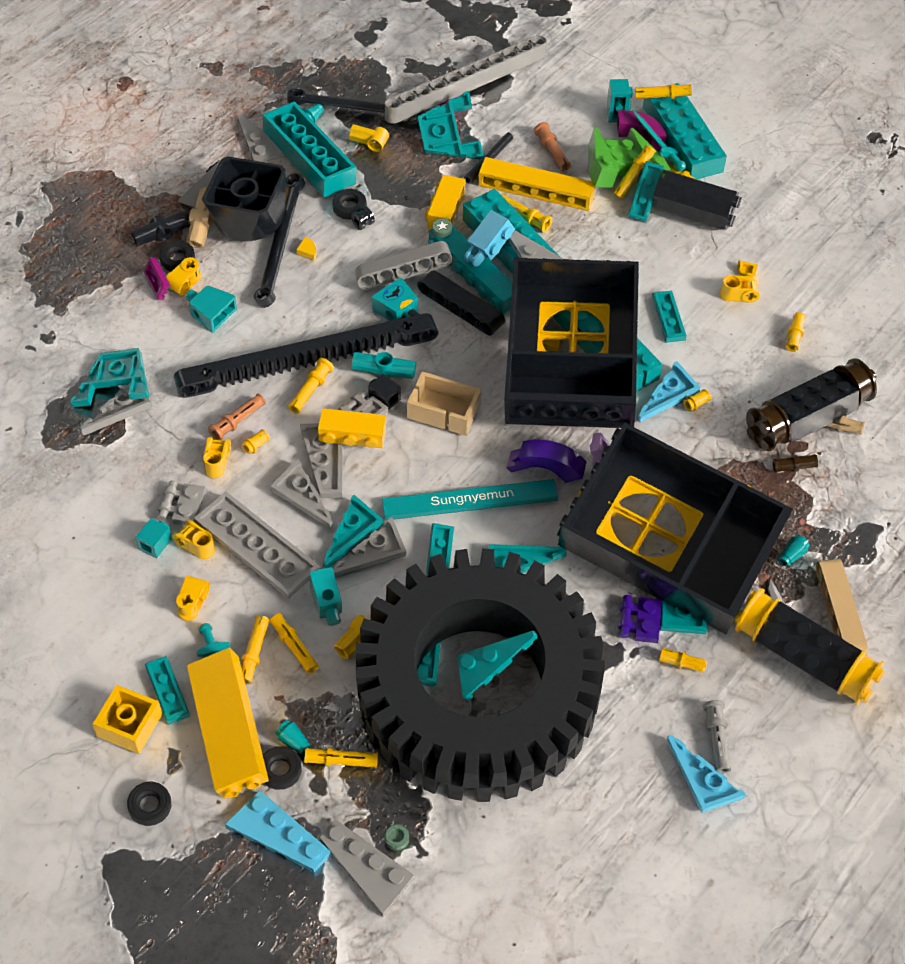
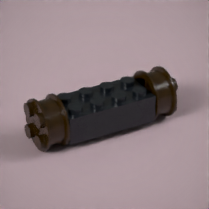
(811, 405)

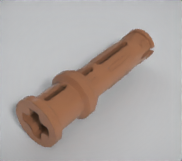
(548, 141)
(229, 421)

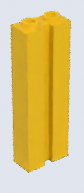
(227, 723)

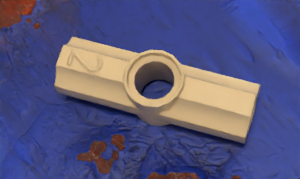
(199, 222)

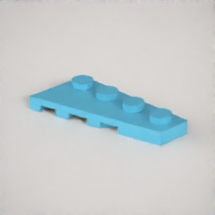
(272, 827)

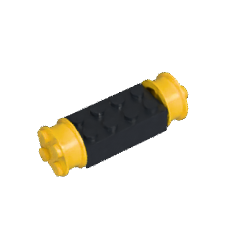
(809, 646)

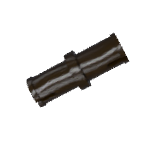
(795, 463)

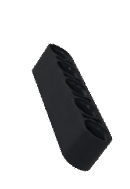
(461, 302)

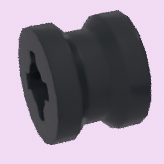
(362, 218)

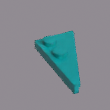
(356, 526)
(527, 554)

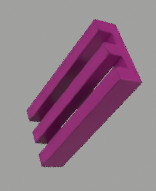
(156, 278)

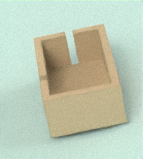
(444, 403)

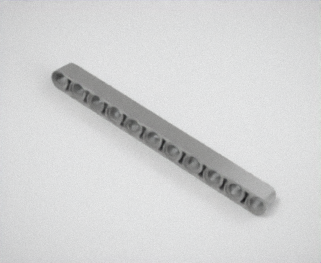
(465, 79)

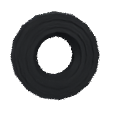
(348, 195)
(175, 247)
(295, 767)
(149, 789)

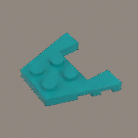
(440, 130)
(114, 369)

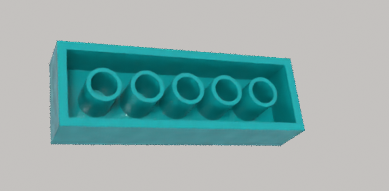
(687, 134)
(309, 149)

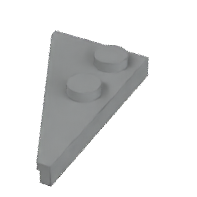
(258, 143)
(527, 248)
(296, 489)

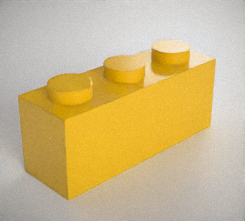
(446, 200)
(352, 428)

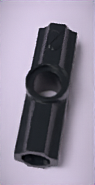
(160, 228)

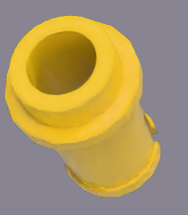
(692, 403)
(251, 444)

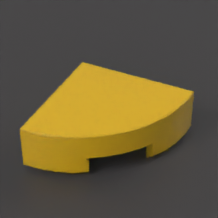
(307, 249)
(747, 268)

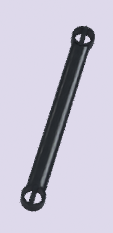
(301, 97)
(279, 242)

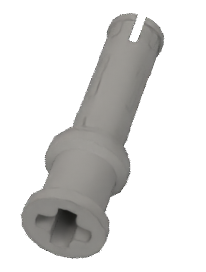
(715, 725)

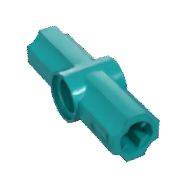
(385, 364)

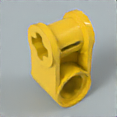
(184, 276)
(738, 288)
(216, 456)
(195, 540)
(191, 597)

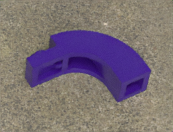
(548, 455)

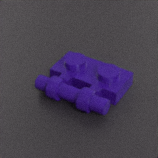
(648, 619)

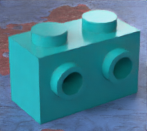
(618, 98)

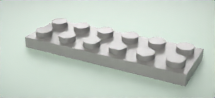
(257, 544)

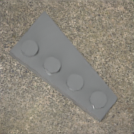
(325, 462)
(372, 870)

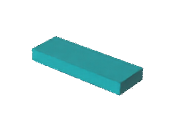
(645, 190)
(669, 316)
(167, 690)

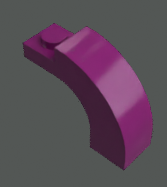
(627, 120)

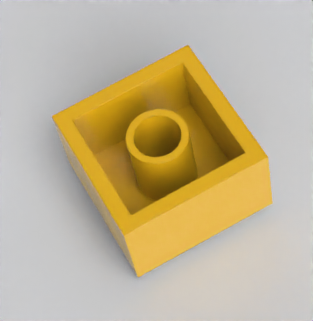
(127, 719)

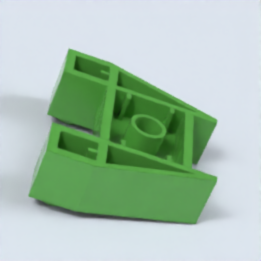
(615, 157)

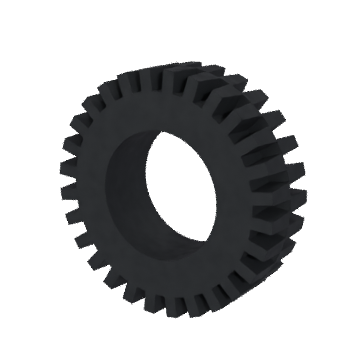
(478, 749)

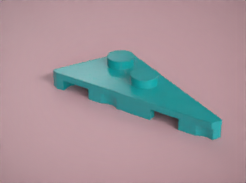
(484, 663)

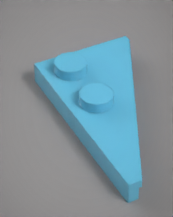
(670, 392)
(705, 783)

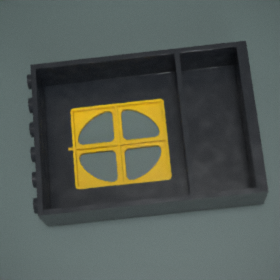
(572, 385)
(724, 520)

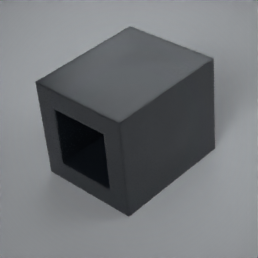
(385, 390)

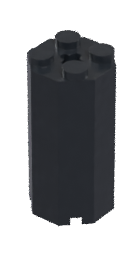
(696, 199)

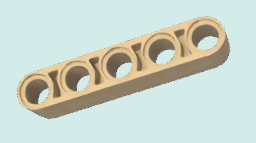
(840, 602)

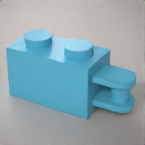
(488, 238)

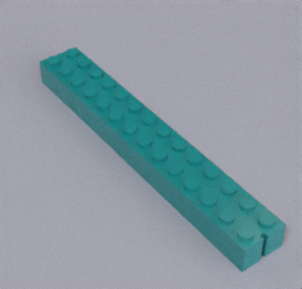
(475, 212)

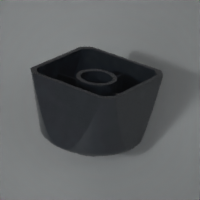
(246, 198)

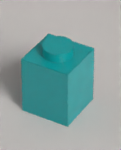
(153, 537)

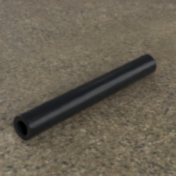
(492, 153)

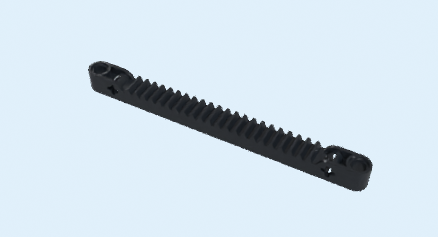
(193, 381)

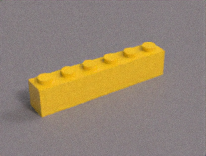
(536, 184)

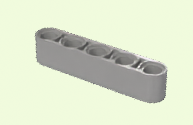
(411, 263)

